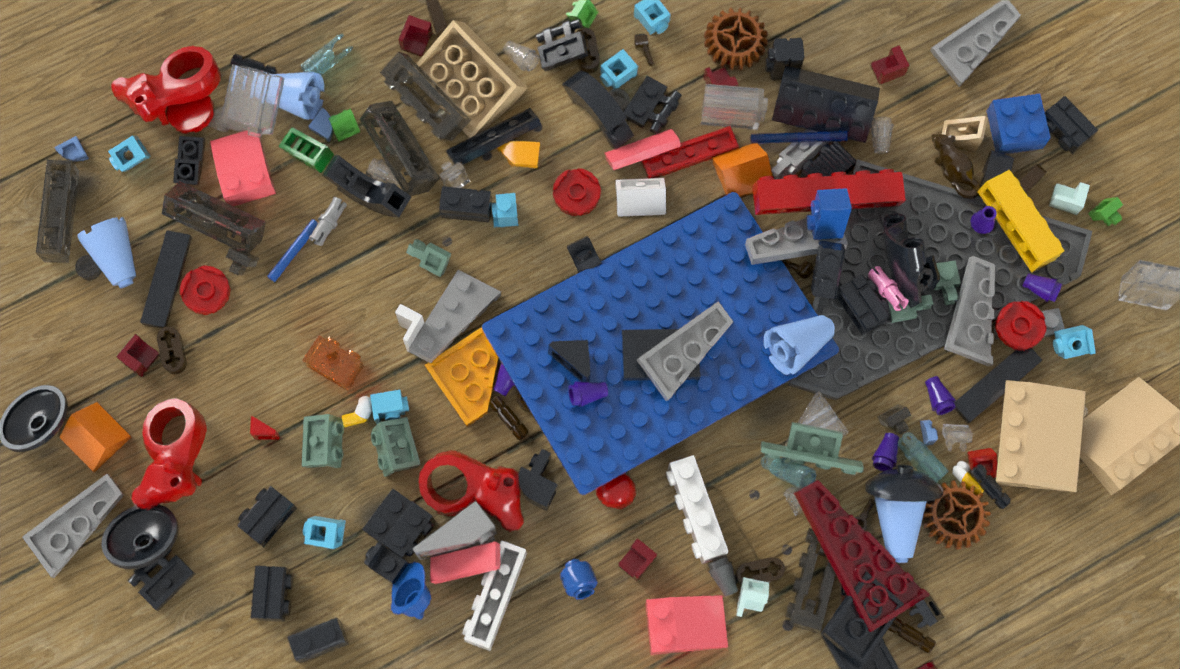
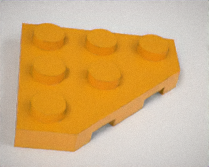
(467, 375)

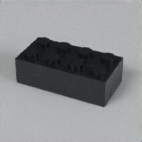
(825, 103)

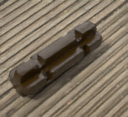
(508, 418)
(912, 635)

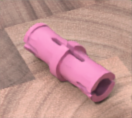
(888, 288)

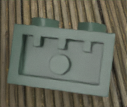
(322, 441)
(395, 446)

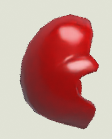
(617, 492)

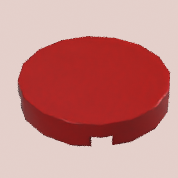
(191, 115)
(576, 192)
(205, 290)
(1020, 325)

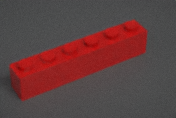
(796, 193)

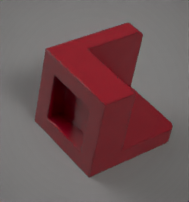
(415, 35)
(890, 67)
(719, 77)
(137, 355)
(637, 560)

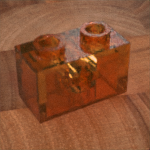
(341, 374)

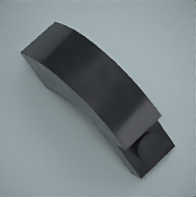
(601, 106)
(370, 193)

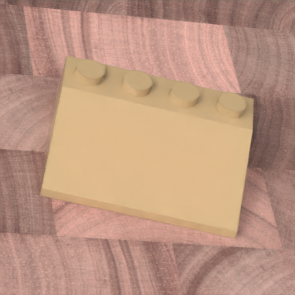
(471, 76)
(1129, 434)
(1040, 436)

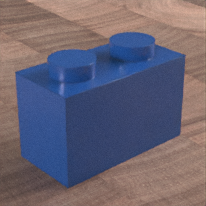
(829, 214)

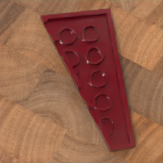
(855, 552)

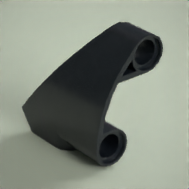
(906, 259)

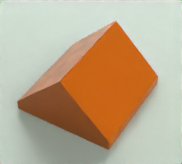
(742, 168)
(93, 435)

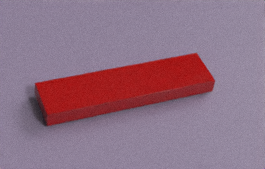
(691, 153)

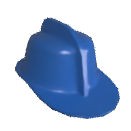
(410, 592)

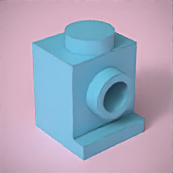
(652, 9)
(618, 63)
(118, 153)
(505, 210)
(1081, 335)
(389, 405)
(334, 532)

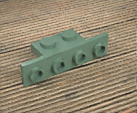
(815, 446)

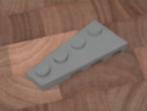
(970, 44)
(785, 243)
(453, 313)
(973, 314)
(681, 352)
(68, 528)

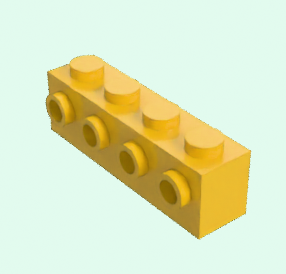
(1021, 221)

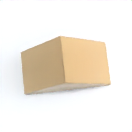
(968, 132)

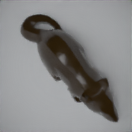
(956, 164)

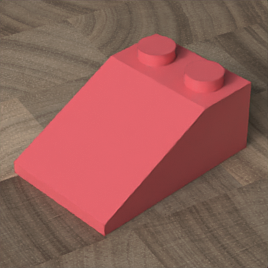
(242, 168)
(686, 624)

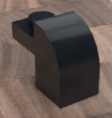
(533, 486)

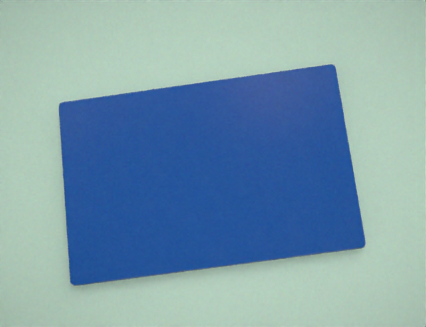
(651, 286)

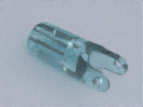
(324, 58)
(922, 457)
(788, 471)

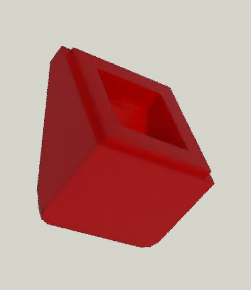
(261, 431)
(986, 458)

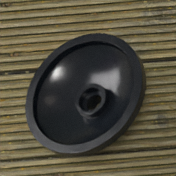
(33, 418)
(904, 485)
(139, 537)

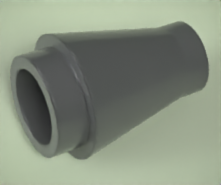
(723, 575)

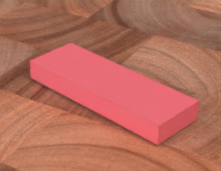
(642, 149)
(465, 563)

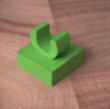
(585, 11)
(344, 125)
(1107, 211)

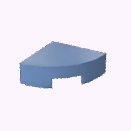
(321, 125)
(72, 150)
(928, 433)

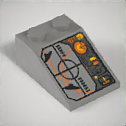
(462, 532)

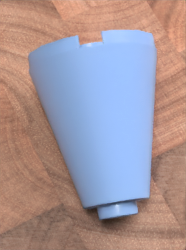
(302, 94)
(111, 250)
(797, 342)
(900, 526)

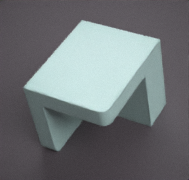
(1068, 198)
(752, 595)

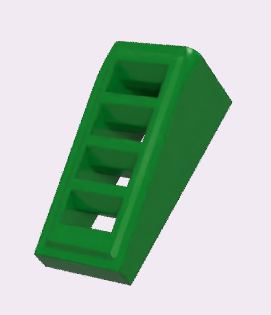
(319, 157)

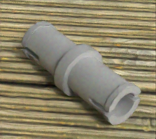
(327, 221)

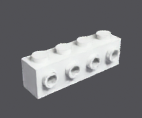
(697, 509)
(495, 597)

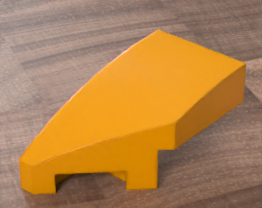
(521, 153)

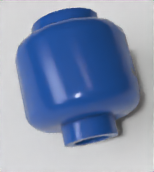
(578, 579)

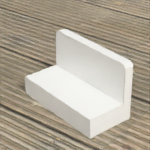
(641, 197)
(411, 321)

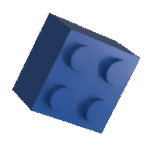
(1018, 124)

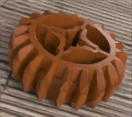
(738, 20)
(960, 524)

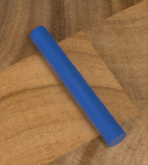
(292, 251)

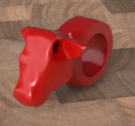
(151, 95)
(172, 470)
(493, 489)

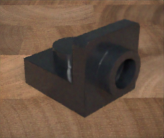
(583, 254)
(385, 562)

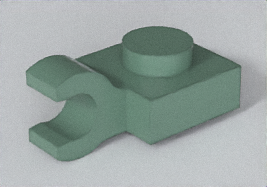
(432, 257)
(948, 281)
(909, 313)

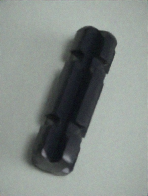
(239, 60)
(990, 486)

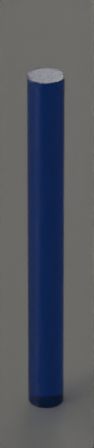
(799, 137)

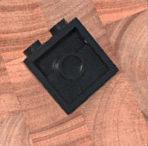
(399, 524)

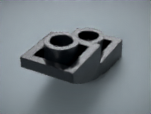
(189, 160)
(995, 165)

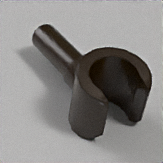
(641, 40)
(802, 271)
(863, 516)

